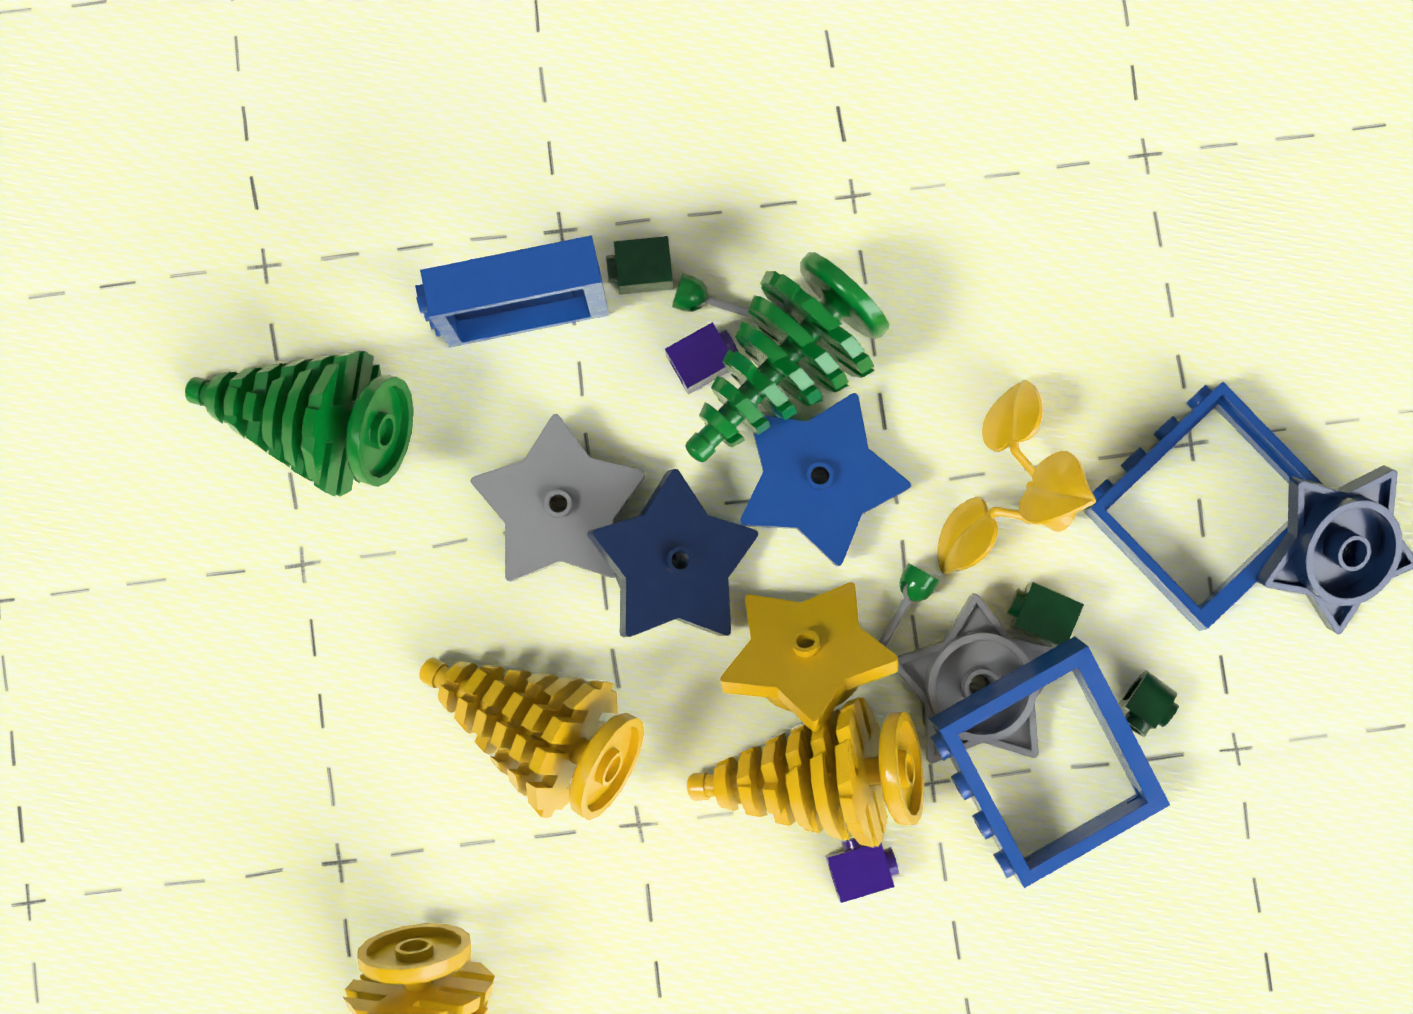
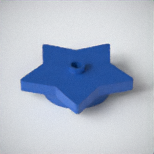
(826, 511)

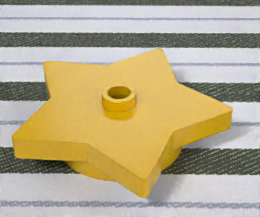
(807, 654)

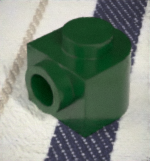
(1148, 704)

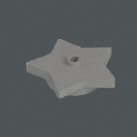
(522, 495)
(971, 648)

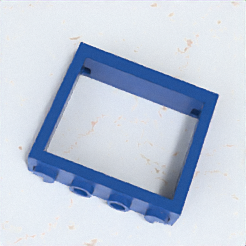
(513, 292)
(1140, 462)
(1067, 657)

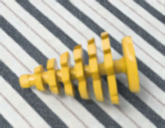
(544, 732)
(827, 776)
(419, 972)

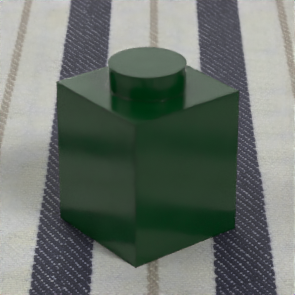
(641, 265)
(1044, 614)

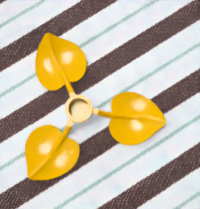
(1050, 499)

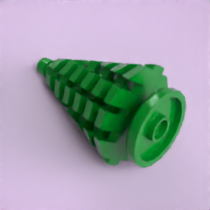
(792, 348)
(321, 416)

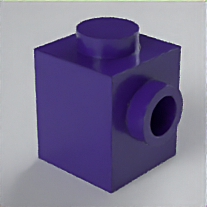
(861, 870)

